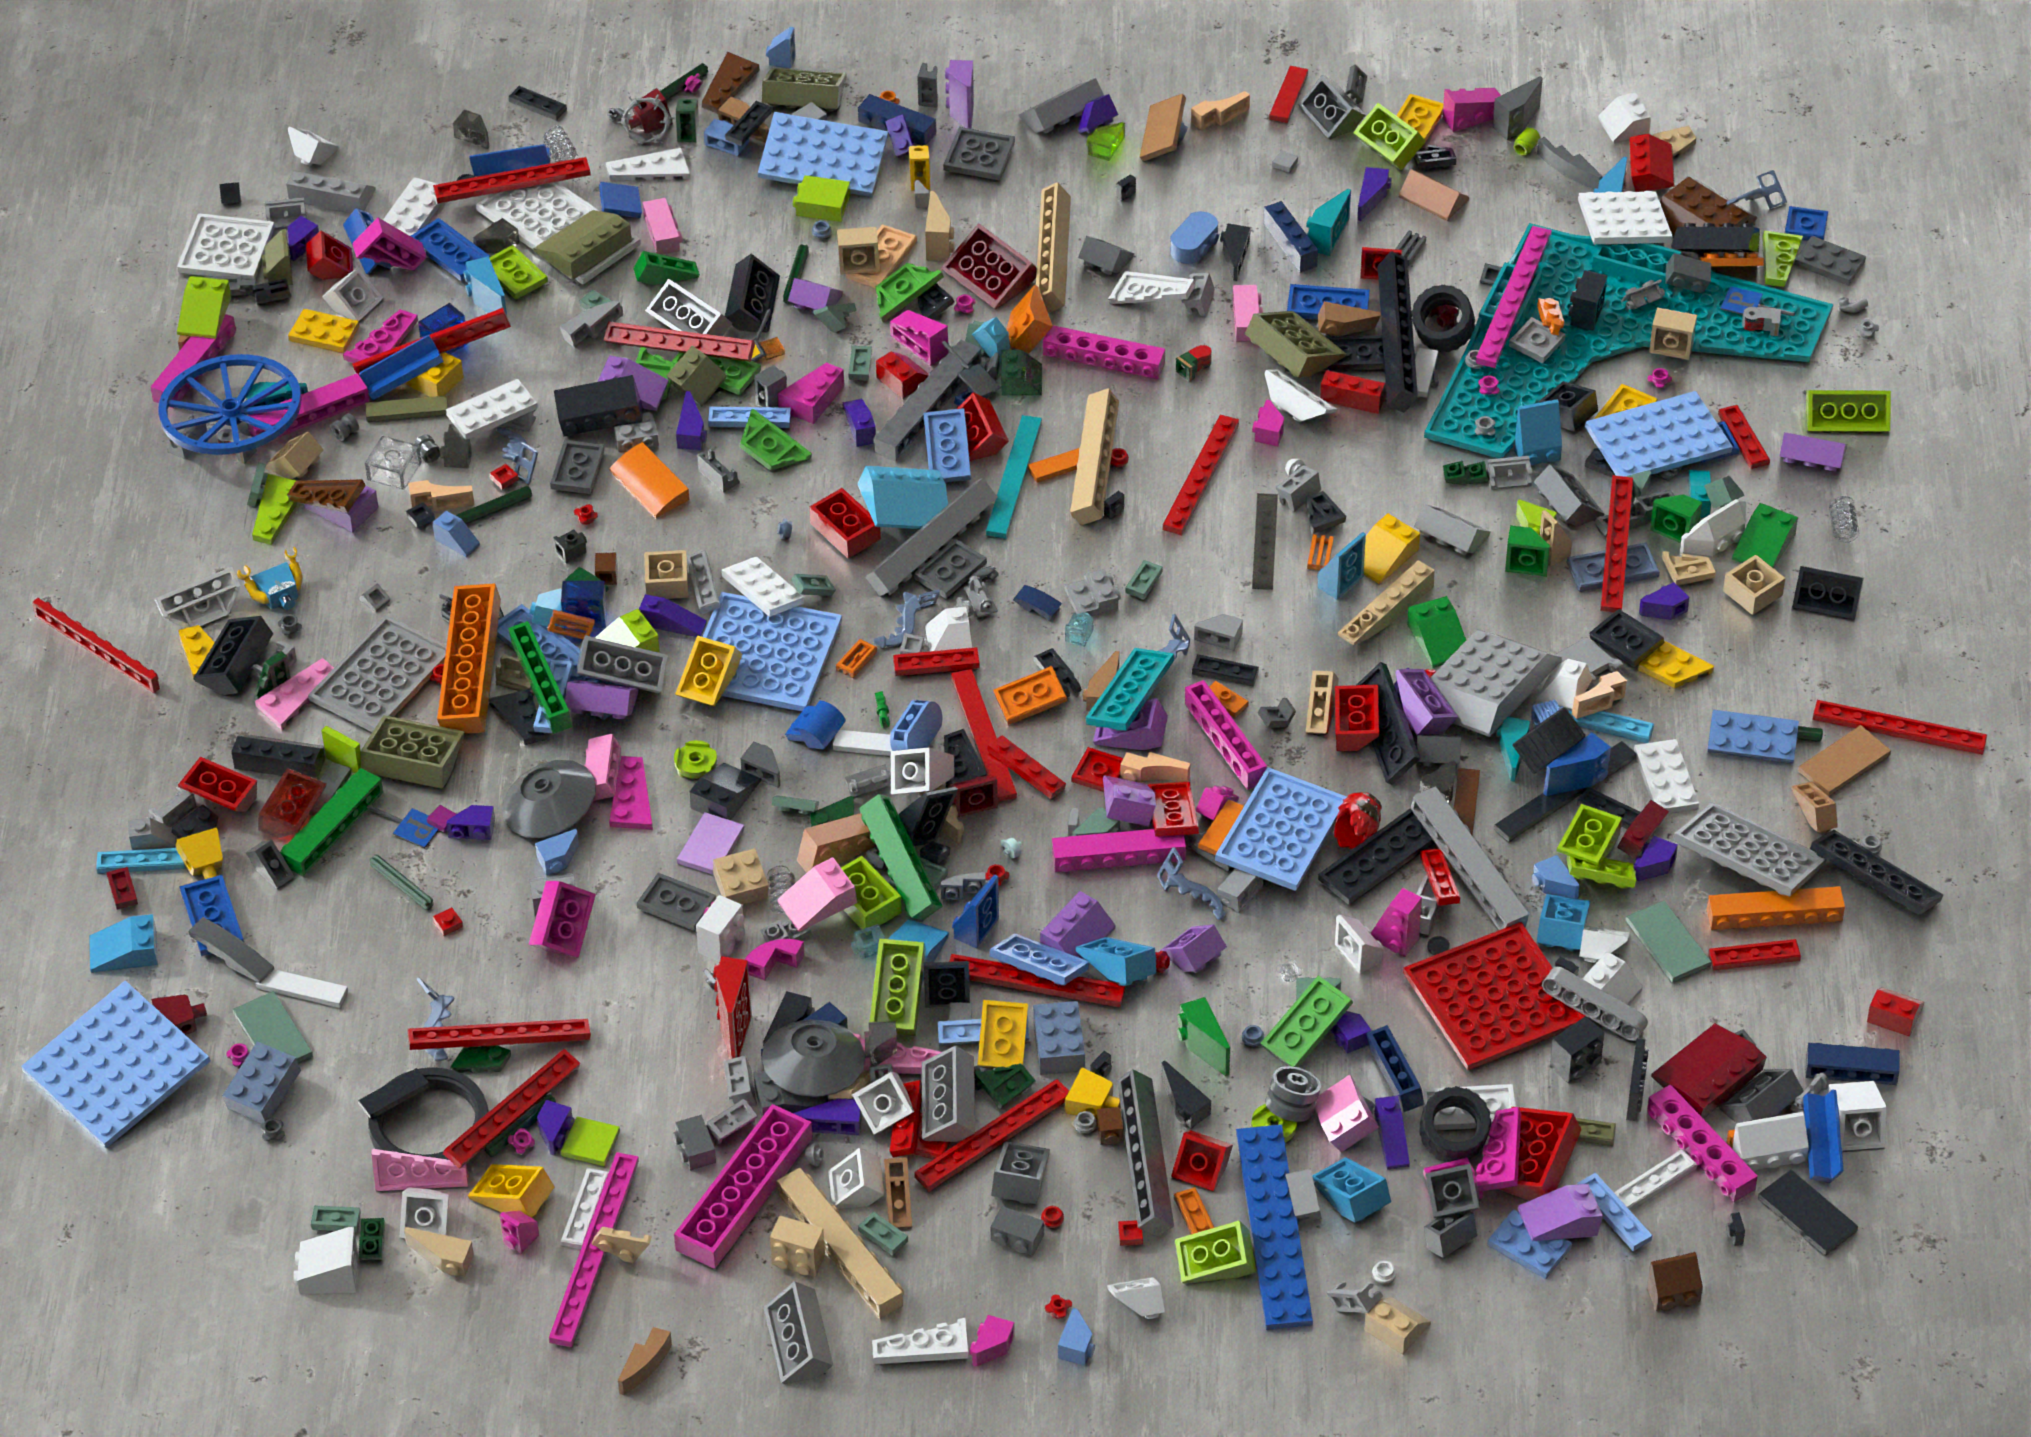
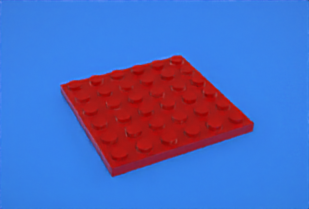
(1491, 995)

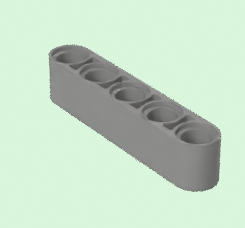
(1595, 1003)

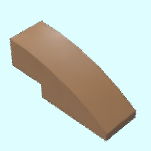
(644, 1359)

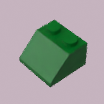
(1675, 516)
(1526, 552)

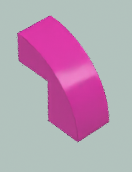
(765, 956)

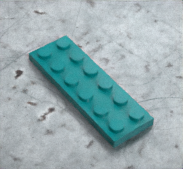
(1130, 689)

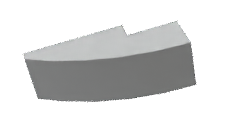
(590, 322)
(1428, 907)

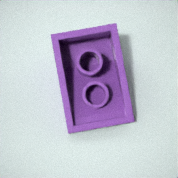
(649, 384)
(362, 509)
(1423, 703)
(1142, 734)
(1128, 800)
(1562, 1214)

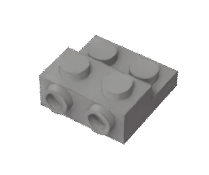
(633, 434)
(1094, 593)

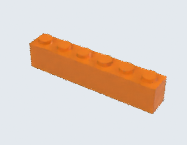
(1774, 909)

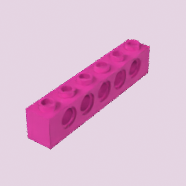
(1104, 352)
(1224, 734)
(1702, 1143)

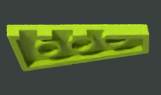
(1779, 256)
(273, 509)

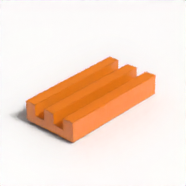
(1321, 541)
(571, 621)
(859, 660)

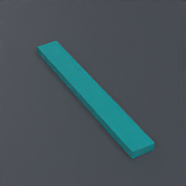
(1013, 476)

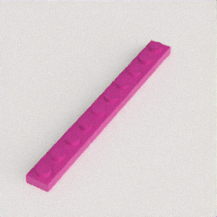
(1513, 297)
(590, 1256)

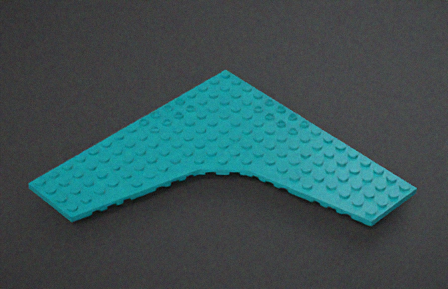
(1617, 331)

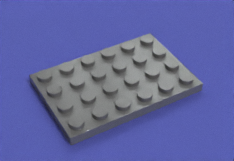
(379, 673)
(1749, 849)

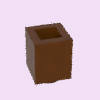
(606, 567)
(1110, 1125)

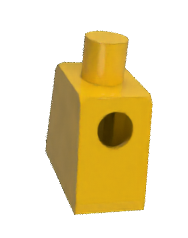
(919, 163)
(201, 853)
(1089, 1094)

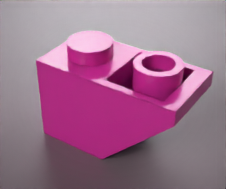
(1269, 426)
(1214, 799)
(518, 1230)
(993, 1340)

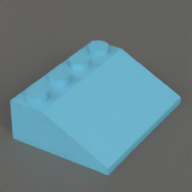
(902, 495)

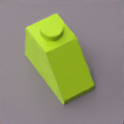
(1530, 515)

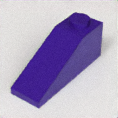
(1373, 190)
(860, 422)
(690, 428)
(670, 617)
(834, 1117)
(1391, 1132)

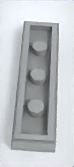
(703, 582)

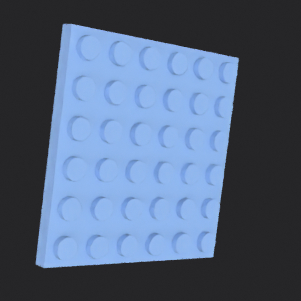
(779, 652)
(115, 1064)

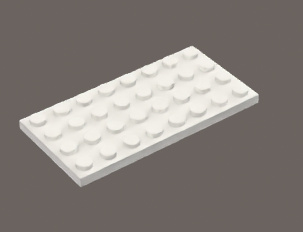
(543, 212)

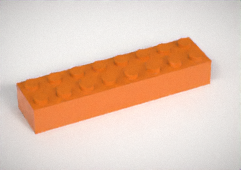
(469, 658)

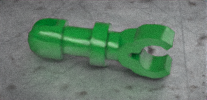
(882, 709)

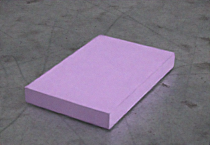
(710, 840)

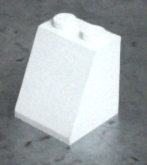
(920, 770)
(1860, 1115)
(328, 1263)

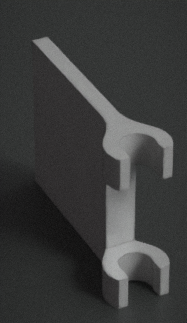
(1594, 656)

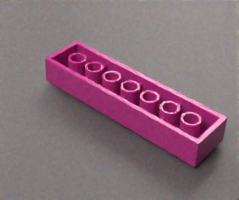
(743, 1186)

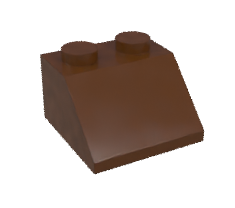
(1675, 1282)

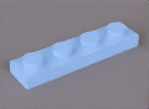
(739, 416)
(562, 673)
(963, 1032)
(1617, 1214)

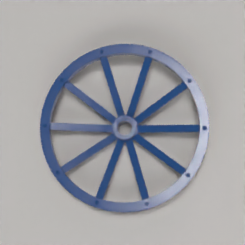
(231, 410)

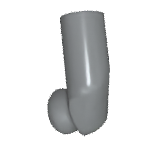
(1845, 306)

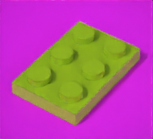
(517, 272)
(1609, 870)

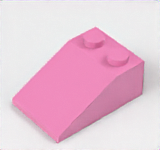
(818, 895)
(1344, 1114)

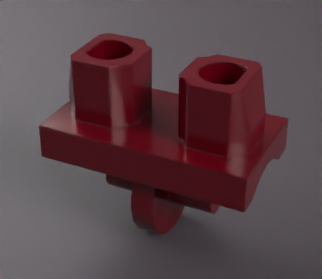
(1445, 315)

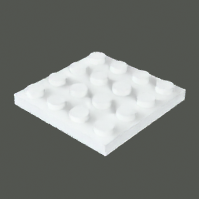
(1625, 217)
(225, 246)

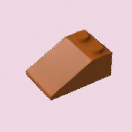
(1028, 321)

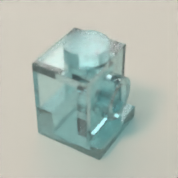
(1079, 624)
(867, 941)

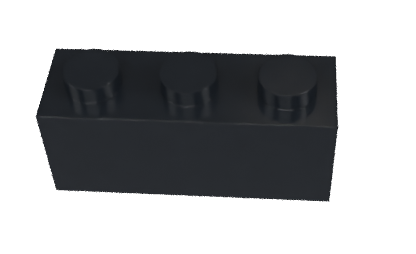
(1827, 592)

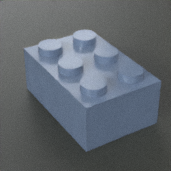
(1058, 1037)
(261, 1083)

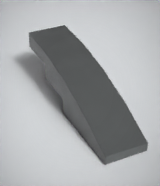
(1571, 166)
(1639, 513)
(231, 949)

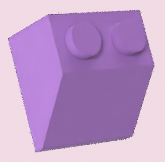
(813, 295)
(1195, 948)

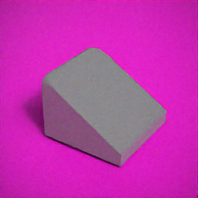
(922, 195)
(374, 597)

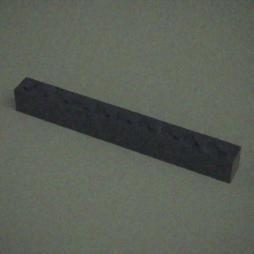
(1397, 332)

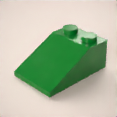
(1766, 535)
(1436, 629)
(1203, 1034)

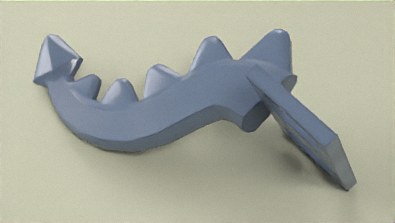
(1763, 191)
(516, 453)
(907, 620)
(1177, 645)
(1186, 886)
(439, 1013)

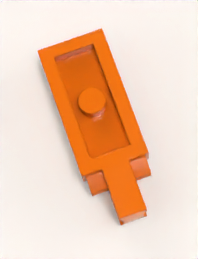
(1550, 315)

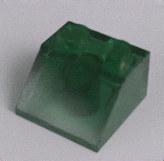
(1020, 373)

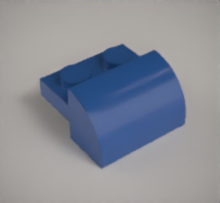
(816, 725)

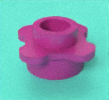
(693, 83)
(964, 304)
(1660, 377)
(1489, 385)
(235, 1051)
(523, 1135)

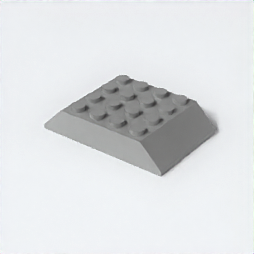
(1491, 679)

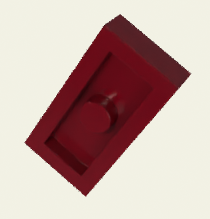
(122, 888)

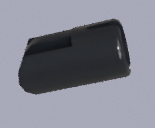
(271, 291)

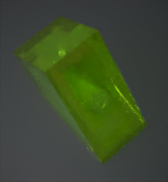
(1106, 141)

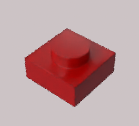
(504, 476)
(447, 921)
(1129, 1233)

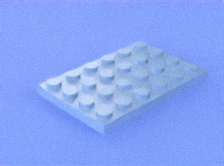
(823, 150)
(1659, 436)
(1280, 829)

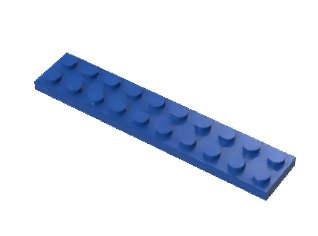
(1274, 1228)

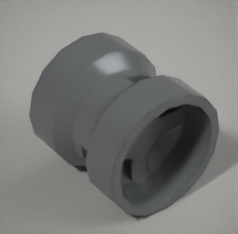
(345, 426)
(428, 449)

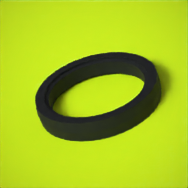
(437, 1078)

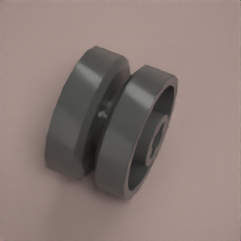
(1293, 1093)

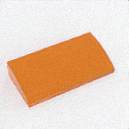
(650, 480)

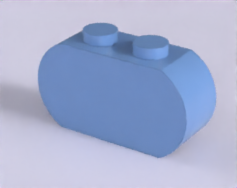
(1194, 237)
(916, 726)

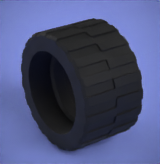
(1436, 297)
(1549, 740)
(1459, 1098)

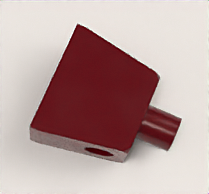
(647, 117)
(180, 1012)

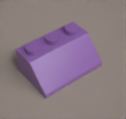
(960, 91)
(1812, 451)
(600, 698)
(1077, 924)

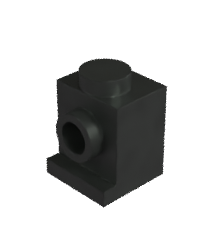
(570, 545)

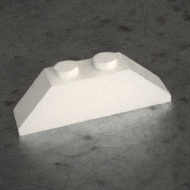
(1295, 398)
(1716, 530)
(201, 600)

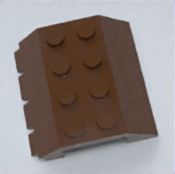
(1700, 204)

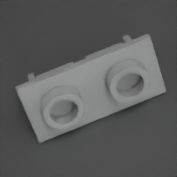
(1636, 296)
(980, 597)
(868, 780)
(1817, 1086)

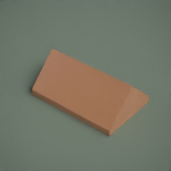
(1432, 195)

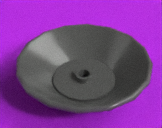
(549, 799)
(813, 1058)

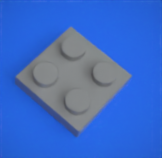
(1536, 340)

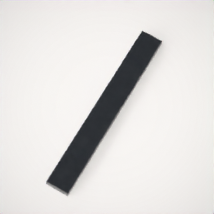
(1543, 806)

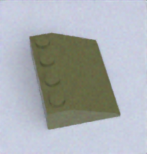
(802, 87)
(585, 242)
(1293, 342)
(411, 751)

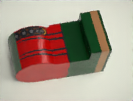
(1193, 361)

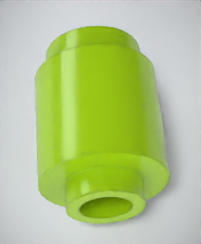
(1526, 141)

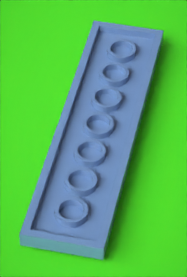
(552, 644)

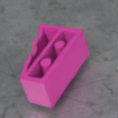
(1468, 108)
(390, 245)
(920, 336)
(813, 392)
(1400, 923)

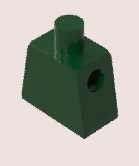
(686, 114)

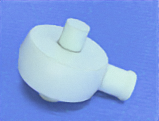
(1011, 847)

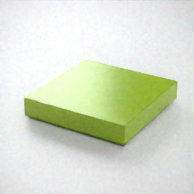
(341, 749)
(590, 1141)

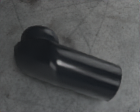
(446, 609)

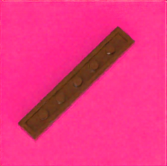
(1466, 799)

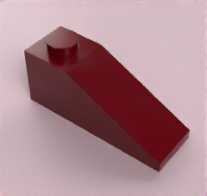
(1642, 829)

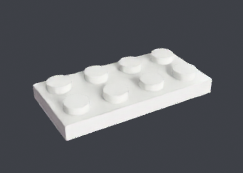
(413, 207)
(491, 409)
(763, 586)
(1666, 775)
(1496, 1098)

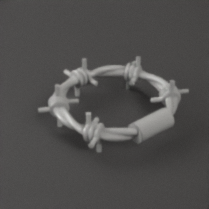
(636, 137)

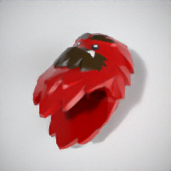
(1357, 819)

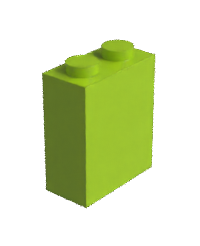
(822, 198)

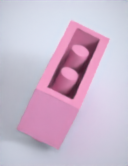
(662, 226)
(1245, 304)
(603, 763)

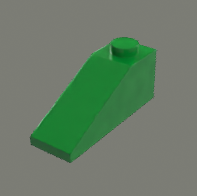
(658, 268)

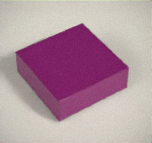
(439, 818)

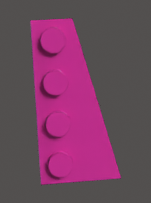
(385, 338)
(631, 798)
(1501, 1153)

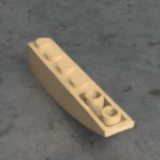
(1390, 604)

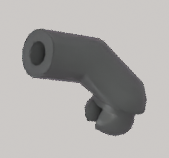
(616, 114)
(988, 571)

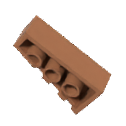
(834, 839)

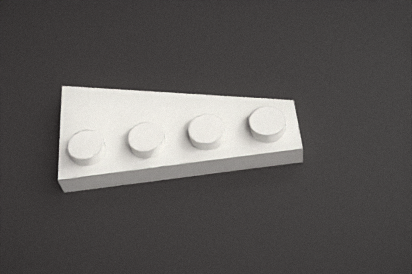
(659, 164)
(1143, 287)
(934, 1344)

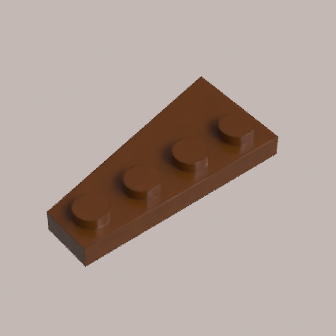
(729, 80)
(328, 494)

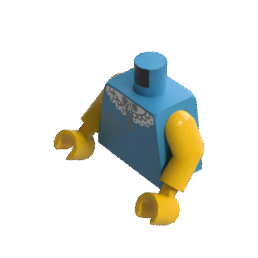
(275, 585)

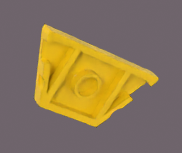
(1674, 666)

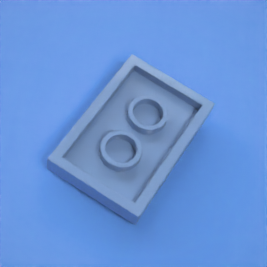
(1515, 1242)

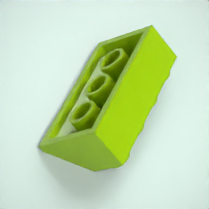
(1848, 410)

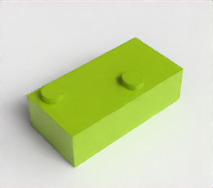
(898, 984)

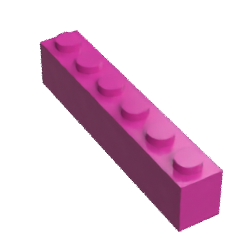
(193, 352)
(319, 404)
(1114, 850)

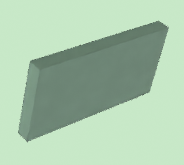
(1668, 941)
(270, 1024)

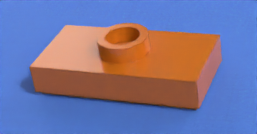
(1230, 700)

